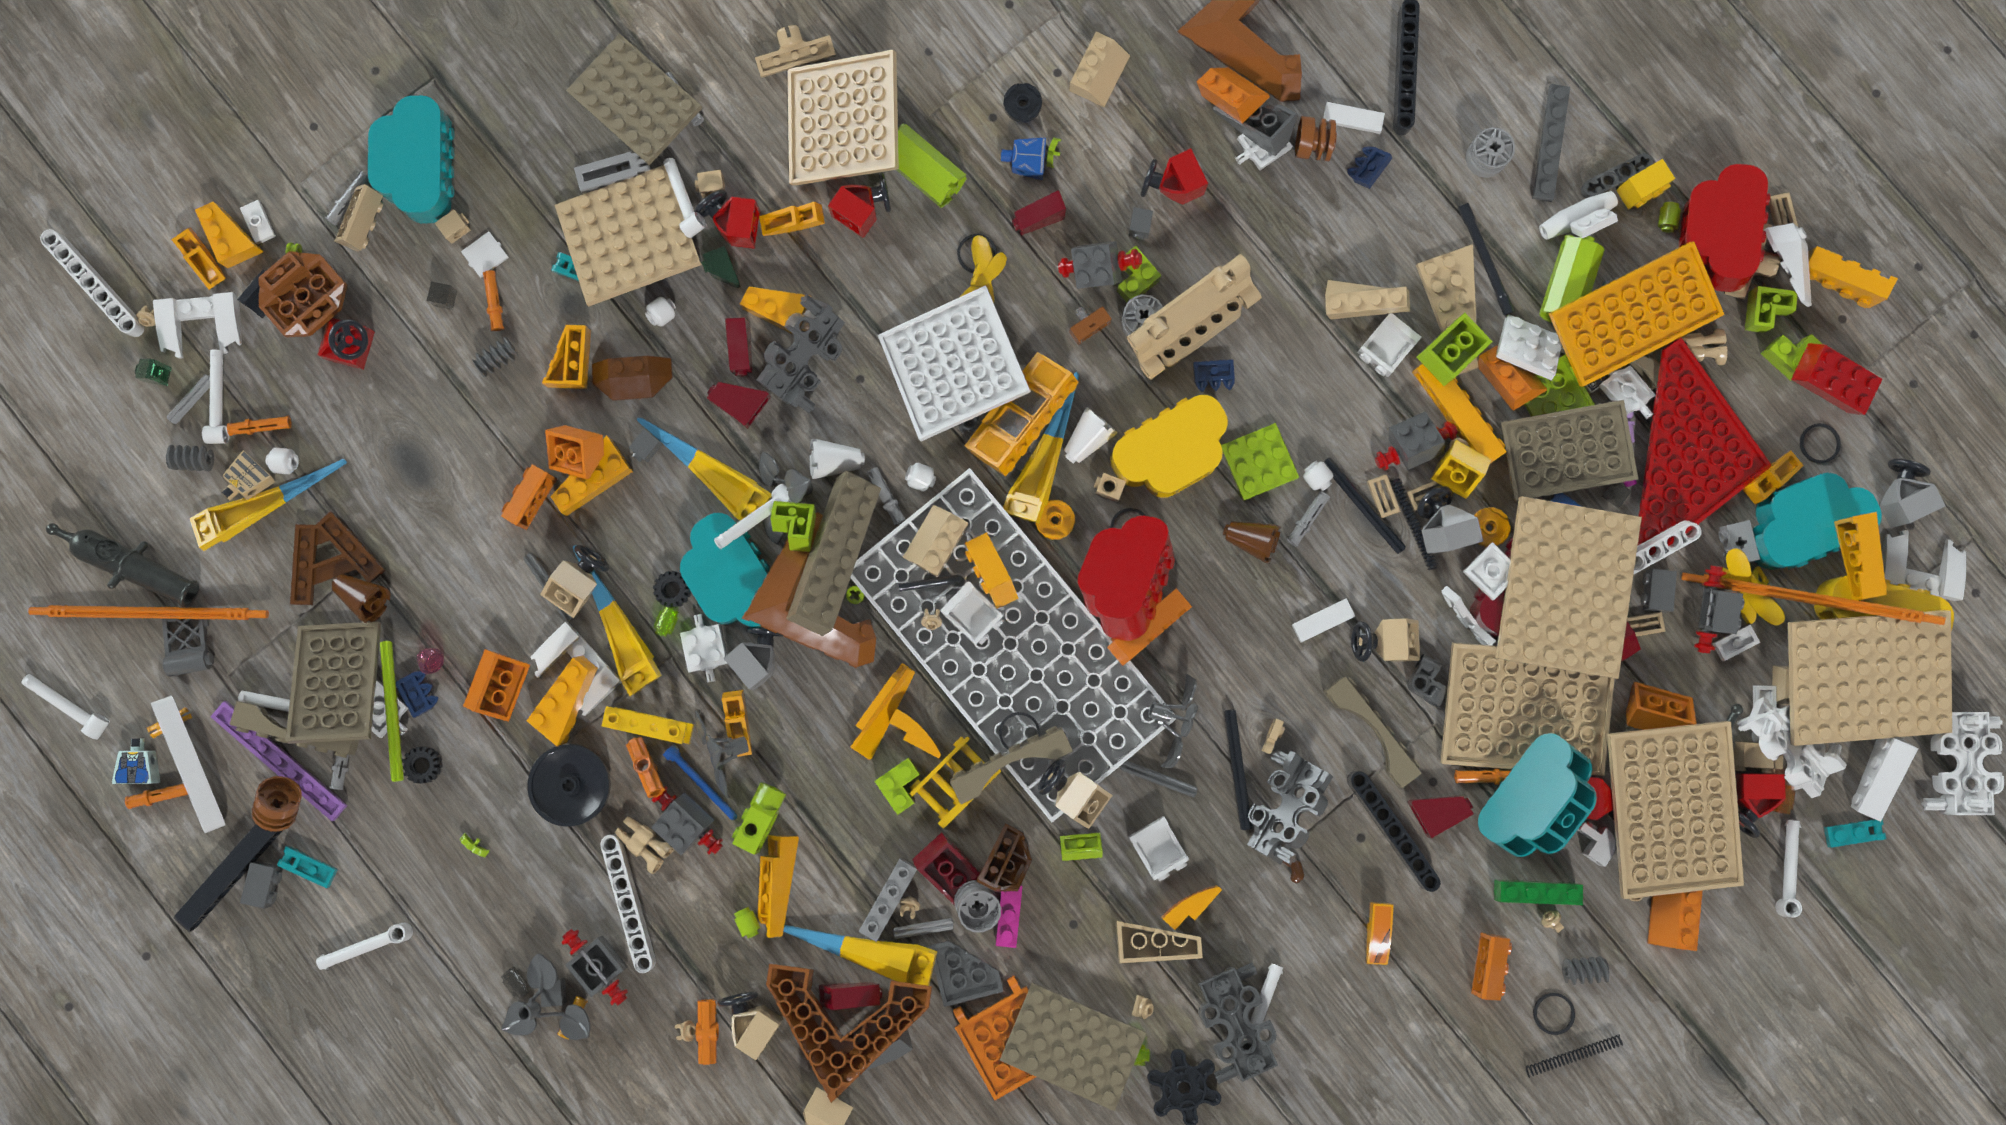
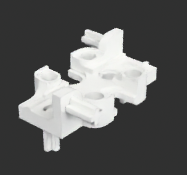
(1806, 764)
(1958, 798)

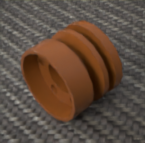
(1314, 138)
(276, 803)

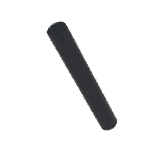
(929, 583)

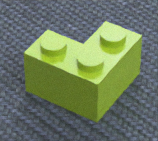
(1139, 280)
(1765, 304)
(1786, 355)
(797, 521)
(893, 785)

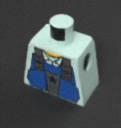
(136, 765)

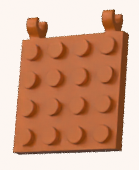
(987, 1036)

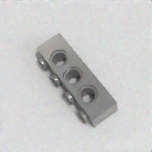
(888, 899)

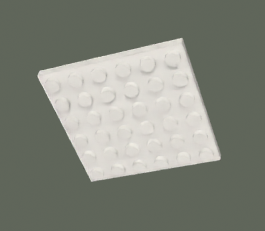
(953, 363)

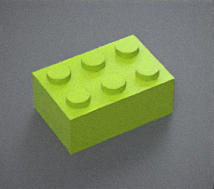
(1454, 349)

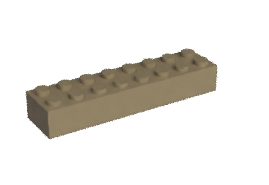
(833, 553)

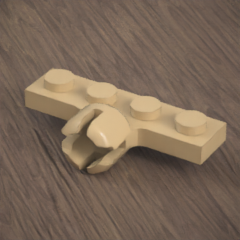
(794, 52)
(1766, 268)

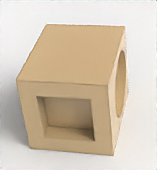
(709, 182)
(453, 226)
(1118, 487)

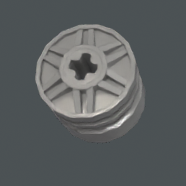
(1482, 159)
(1135, 308)
(981, 916)

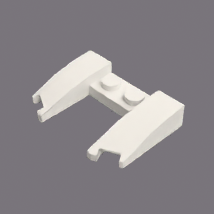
(221, 306)
(1952, 574)
(569, 640)

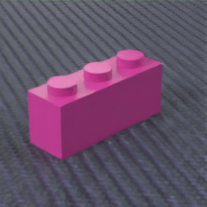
(1009, 920)

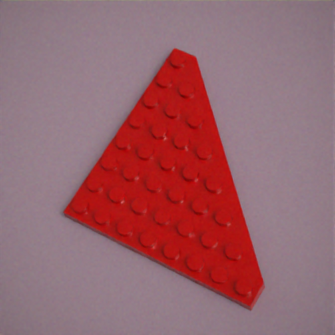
(1695, 448)

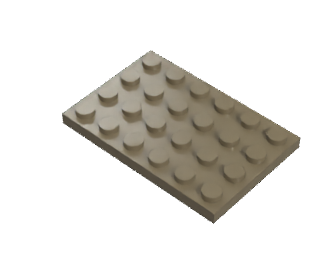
(634, 99)
(1569, 450)
(333, 682)
(1073, 1046)

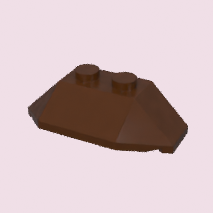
(632, 376)
(1006, 862)

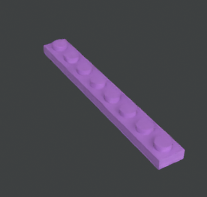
(283, 765)

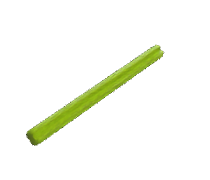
(391, 710)

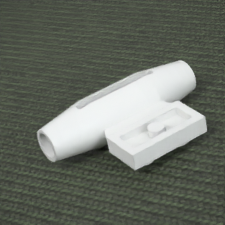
(1583, 217)

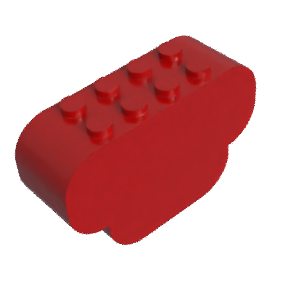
(1728, 225)
(1126, 575)

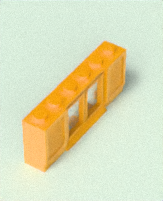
(1014, 425)

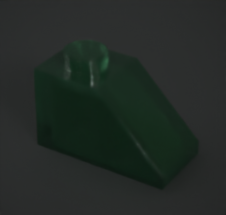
(720, 266)
(153, 371)

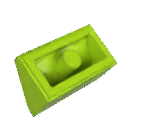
(1081, 846)

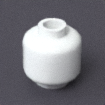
(660, 311)
(282, 460)
(1318, 475)
(920, 477)

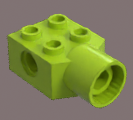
(762, 813)

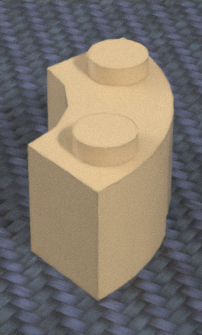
(1750, 755)

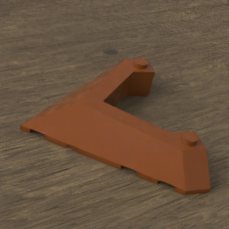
(1222, 33)
(773, 601)
(835, 1057)

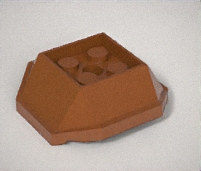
(286, 285)

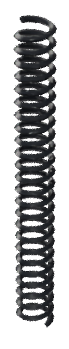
(1413, 524)
(1572, 1052)

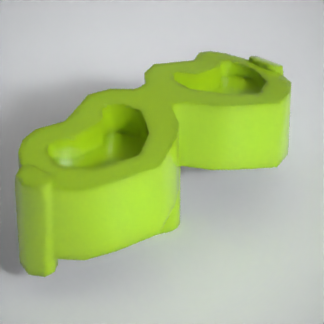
(1051, 152)
(469, 844)

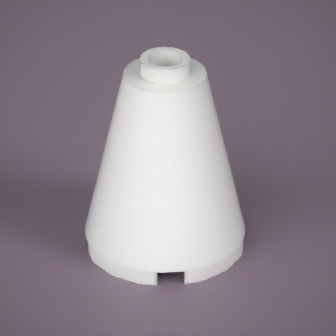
(1088, 436)
(833, 458)

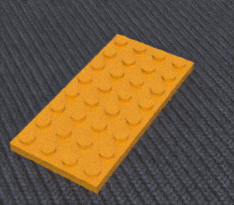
(1636, 314)

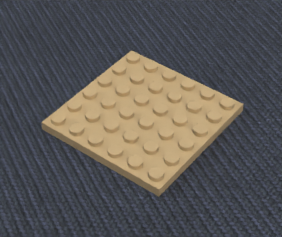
(843, 118)
(626, 235)

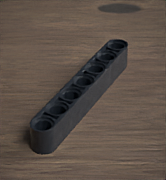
(1401, 74)
(1402, 835)
(224, 877)

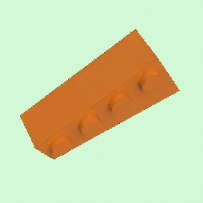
(1166, 614)

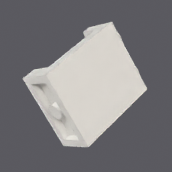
(1388, 345)
(972, 614)
(1159, 849)

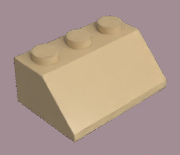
(1099, 70)
(359, 218)
(936, 540)

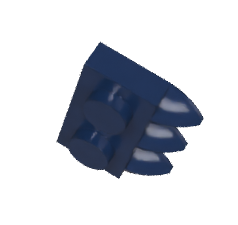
(1370, 166)
(1214, 373)
(415, 693)

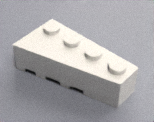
(1883, 776)

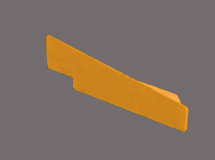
(877, 716)
(775, 882)

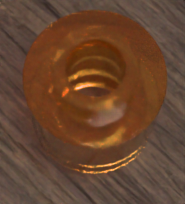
(1788, 804)

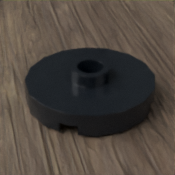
(1017, 94)

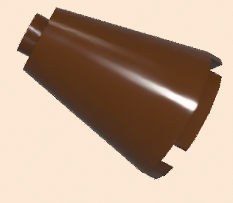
(1253, 538)
(361, 597)

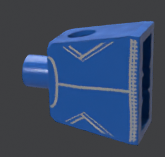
(1027, 157)

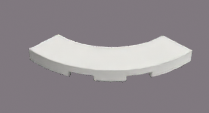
(1466, 618)

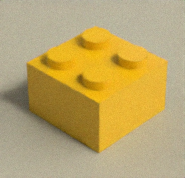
(1646, 185)
(1461, 469)

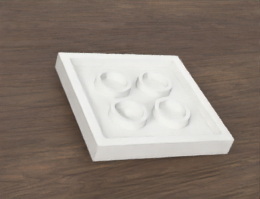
(1529, 347)

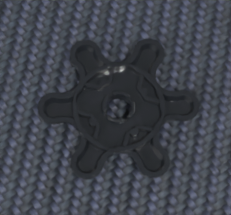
(1189, 1101)

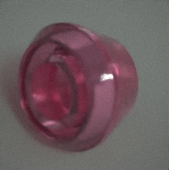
(430, 660)

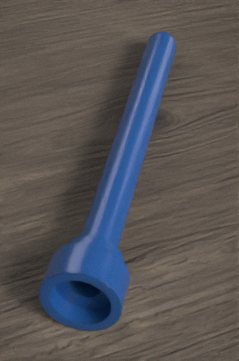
(673, 754)

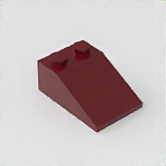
(945, 866)

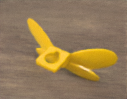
(986, 265)
(1765, 606)

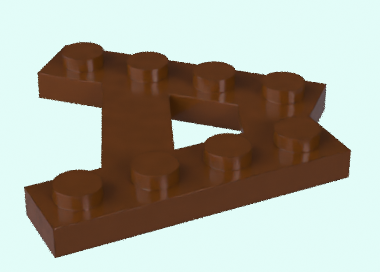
(309, 573)

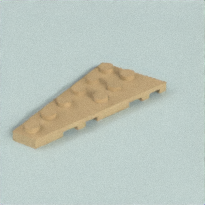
(1451, 288)

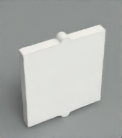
(484, 254)

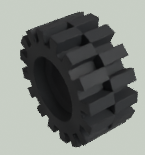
(659, 589)
(434, 765)

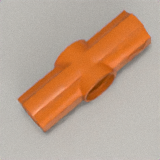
(641, 757)
(707, 1032)

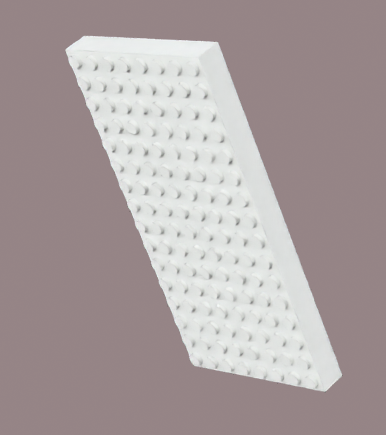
(1040, 661)

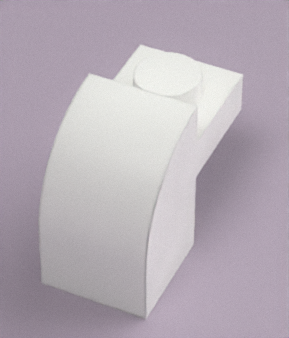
(1601, 845)

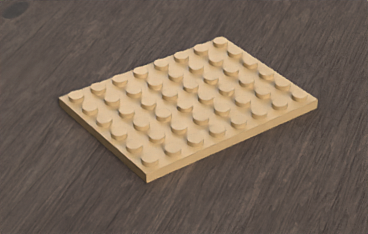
(1568, 587)
(1869, 679)
(1505, 705)
(1675, 809)

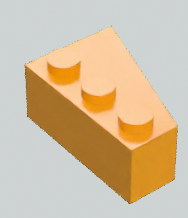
(991, 570)

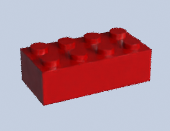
(1836, 379)

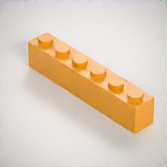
(1458, 410)

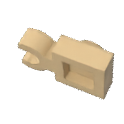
(1276, 731)

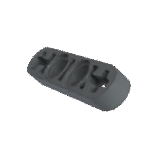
(1615, 174)

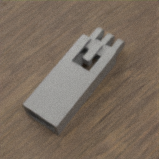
(604, 172)

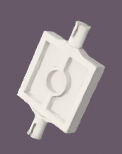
(1256, 154)
(1630, 387)
(704, 648)
(379, 724)

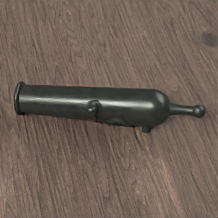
(127, 564)

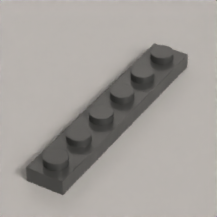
(1551, 142)

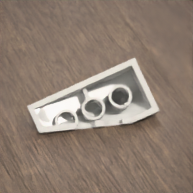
(1791, 246)

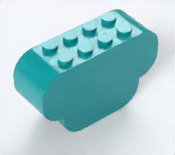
(413, 158)
(1800, 519)
(725, 577)
(1540, 799)

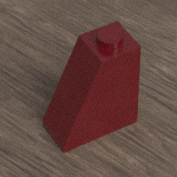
(1040, 213)
(739, 346)
(738, 401)
(1440, 813)
(849, 995)

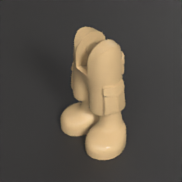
(1696, 340)
(638, 844)

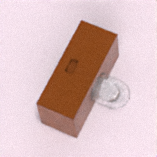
(1089, 323)

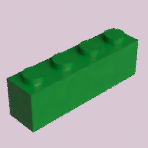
(1538, 892)

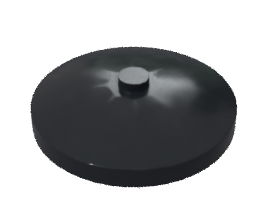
(569, 785)

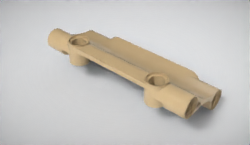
(1194, 311)

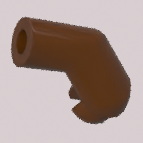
(1297, 871)

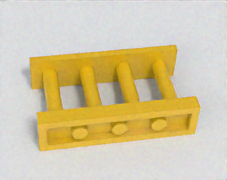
(647, 725)
(945, 815)

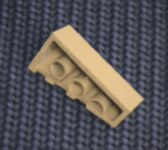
(1358, 300)

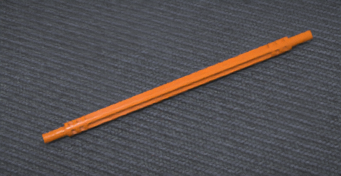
(1819, 599)
(148, 612)

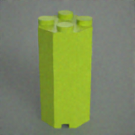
(927, 167)
(1572, 273)

